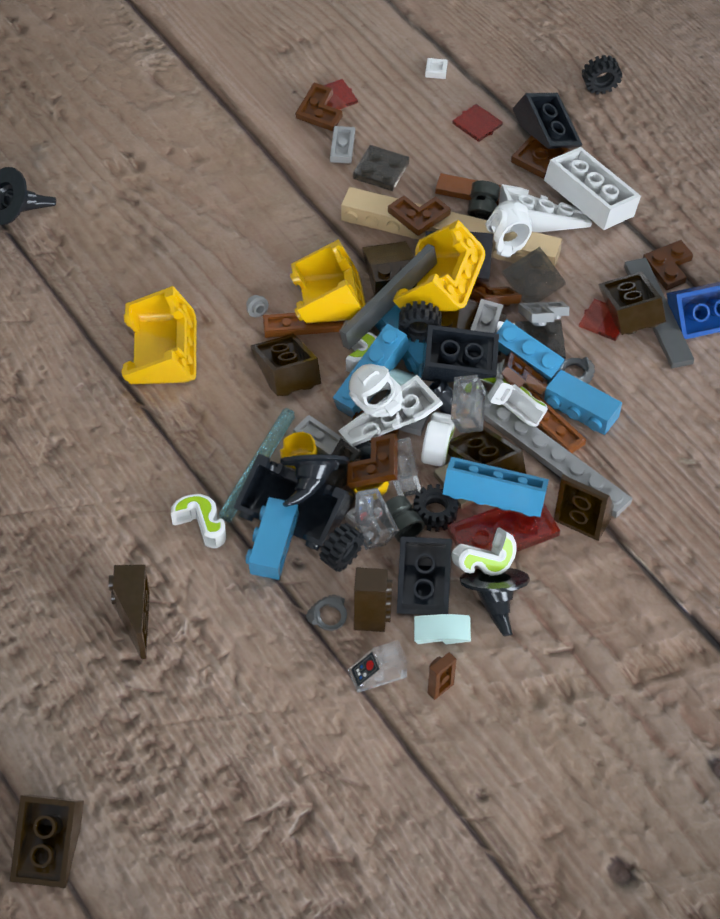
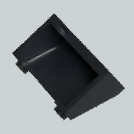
(317, 514)

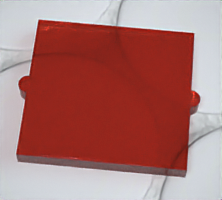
(342, 95)
(477, 122)
(599, 320)

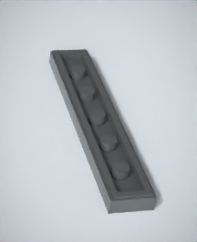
(383, 300)
(667, 333)

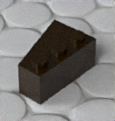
(372, 599)

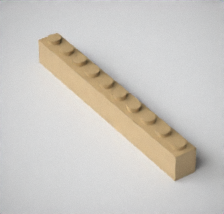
(372, 211)

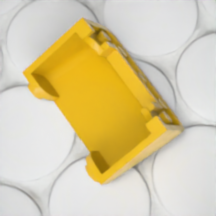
(454, 275)
(328, 285)
(162, 339)

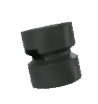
(483, 200)
(405, 517)

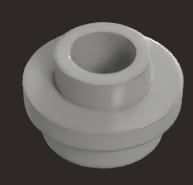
(256, 305)

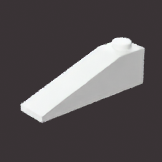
(544, 213)
(416, 405)

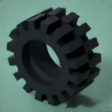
(605, 82)
(416, 318)
(432, 519)
(341, 547)

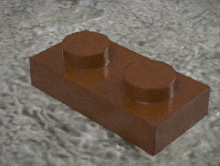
(441, 675)

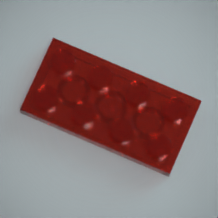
(526, 530)

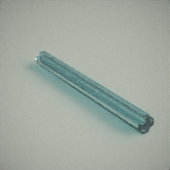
(267, 448)

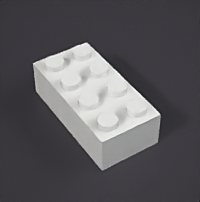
(592, 188)

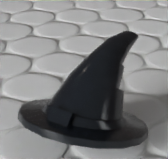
(16, 197)
(311, 474)
(496, 593)

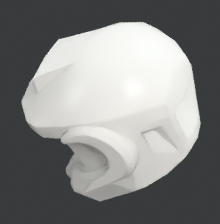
(506, 218)
(369, 381)

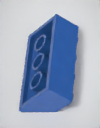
(696, 309)

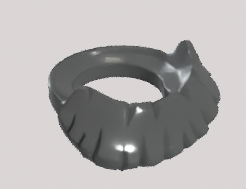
(585, 364)
(333, 601)

